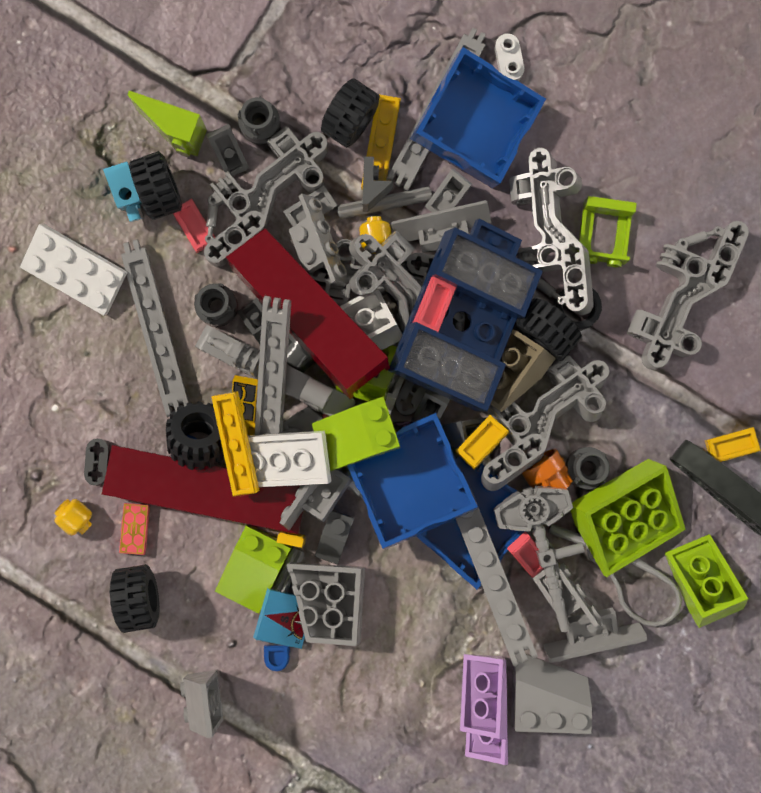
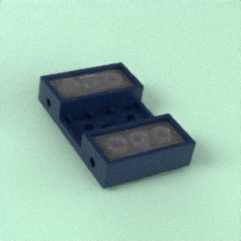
(493, 293)

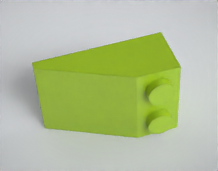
(178, 126)
(358, 433)
(252, 568)
(706, 581)

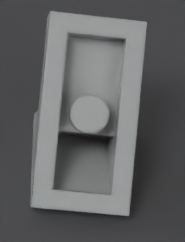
(449, 192)

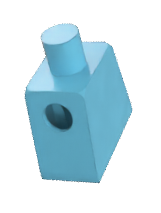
(120, 184)

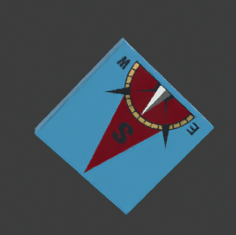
(280, 620)

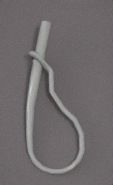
(577, 538)

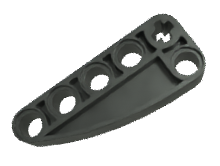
(720, 483)

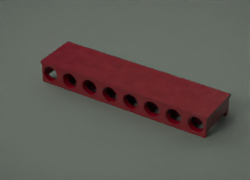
(315, 317)
(206, 492)

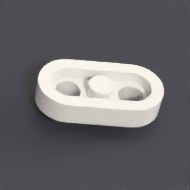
(509, 56)

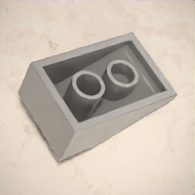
(202, 702)

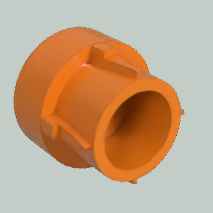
(549, 471)

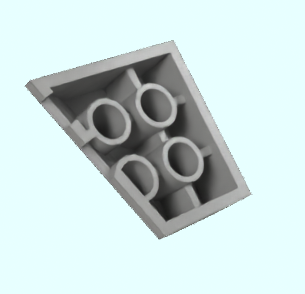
(329, 601)
(549, 699)

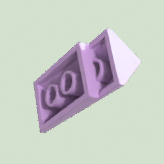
(485, 708)

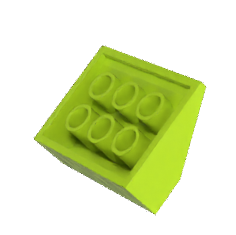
(628, 516)

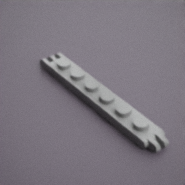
(413, 154)
(154, 327)
(272, 366)
(496, 586)

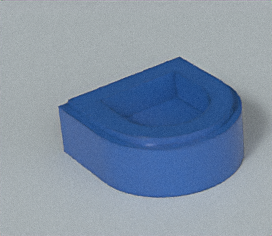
(276, 656)

